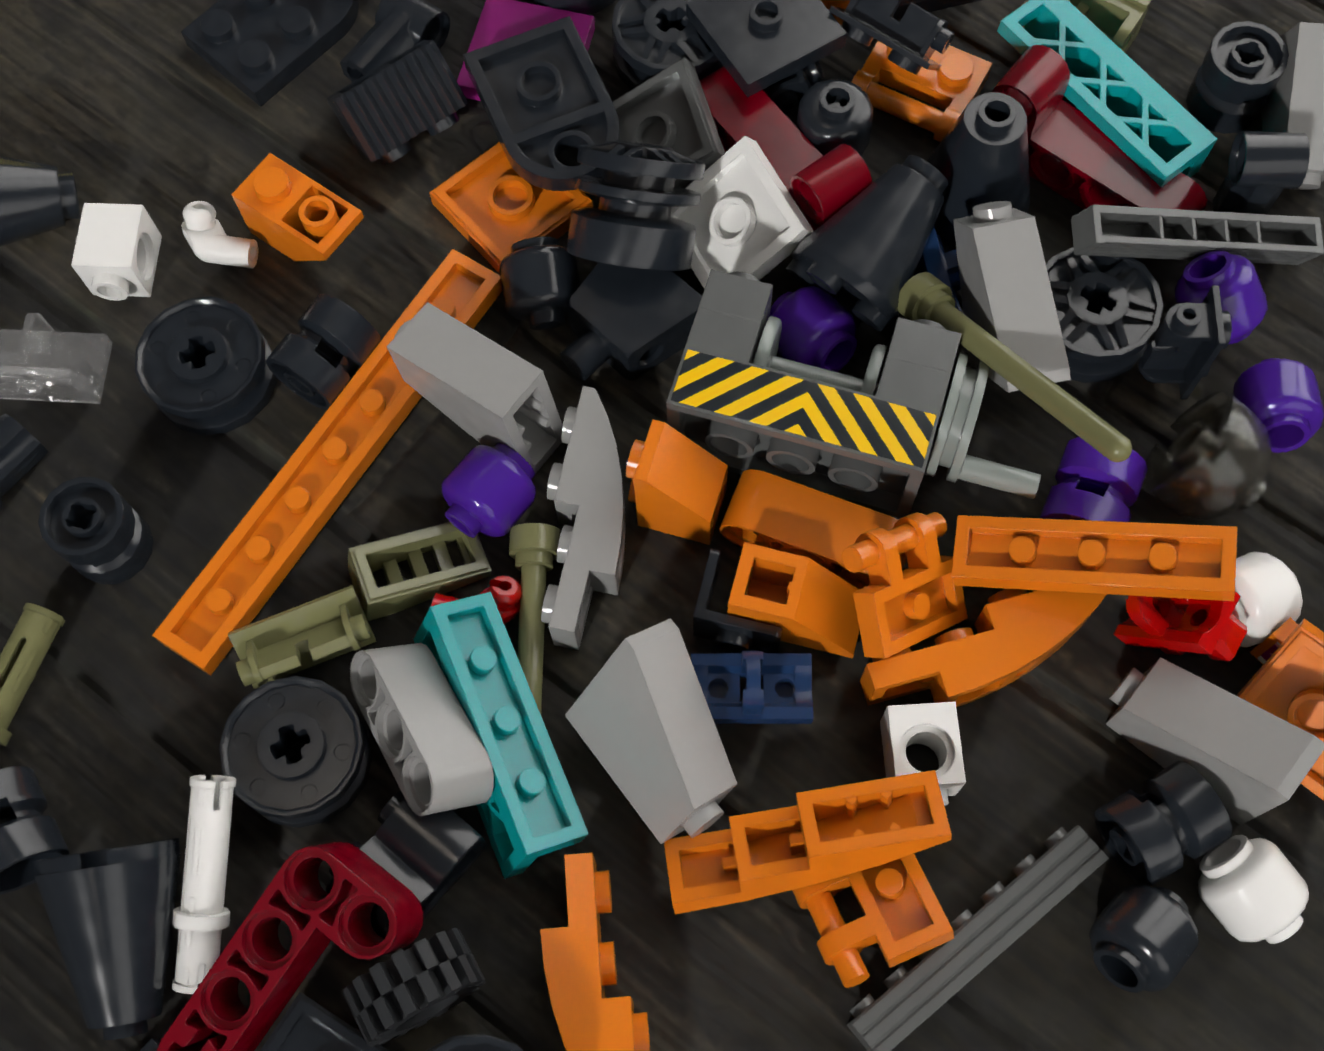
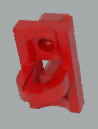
(1202, 628)

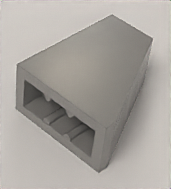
(1298, 98)
(1009, 287)
(478, 384)
(656, 733)
(1236, 746)

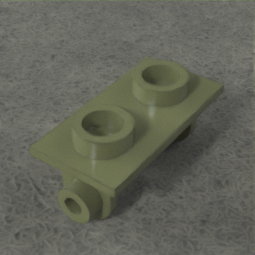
(301, 637)

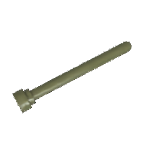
(932, 300)
(534, 551)

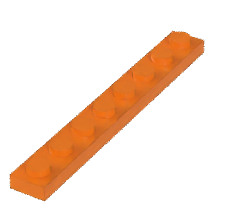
(314, 480)

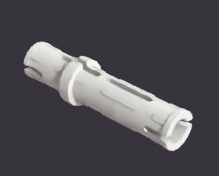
(204, 881)

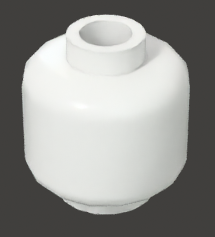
(1267, 594)
(1253, 890)

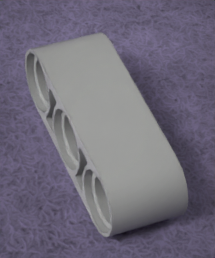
(421, 728)

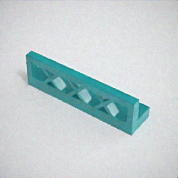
(1113, 90)
(531, 798)

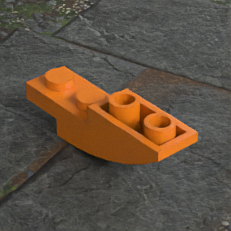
(1012, 639)
(581, 965)

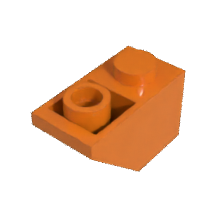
(294, 211)
(676, 484)
(798, 596)

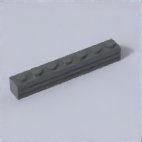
(1190, 233)
(977, 940)

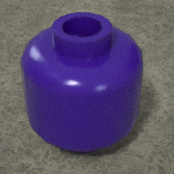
(1238, 286)
(815, 329)
(1284, 399)
(489, 490)

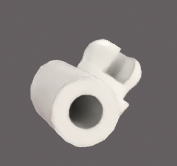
(210, 240)

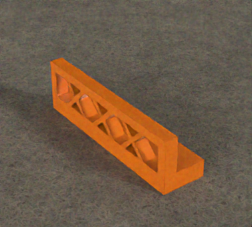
(1096, 557)

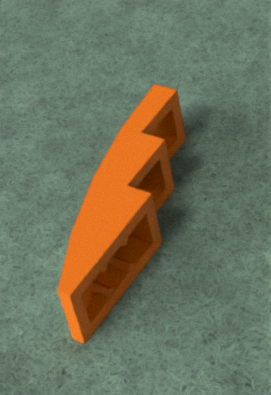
(809, 843)

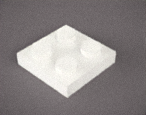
(742, 216)

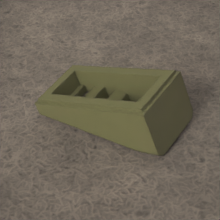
(410, 546)

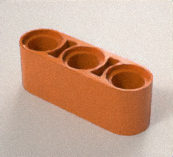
(799, 521)

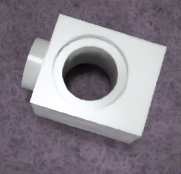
(116, 250)
(928, 725)

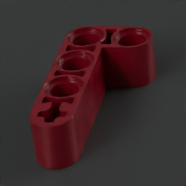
(1073, 153)
(814, 181)
(314, 921)

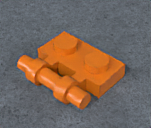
(905, 604)
(898, 916)

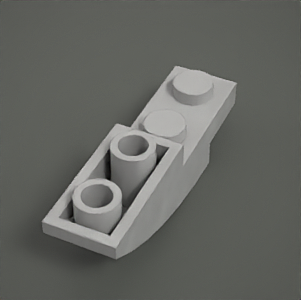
(591, 500)

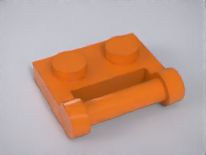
(950, 88)

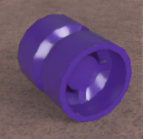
(1094, 486)

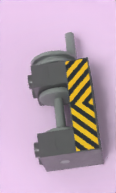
(825, 426)

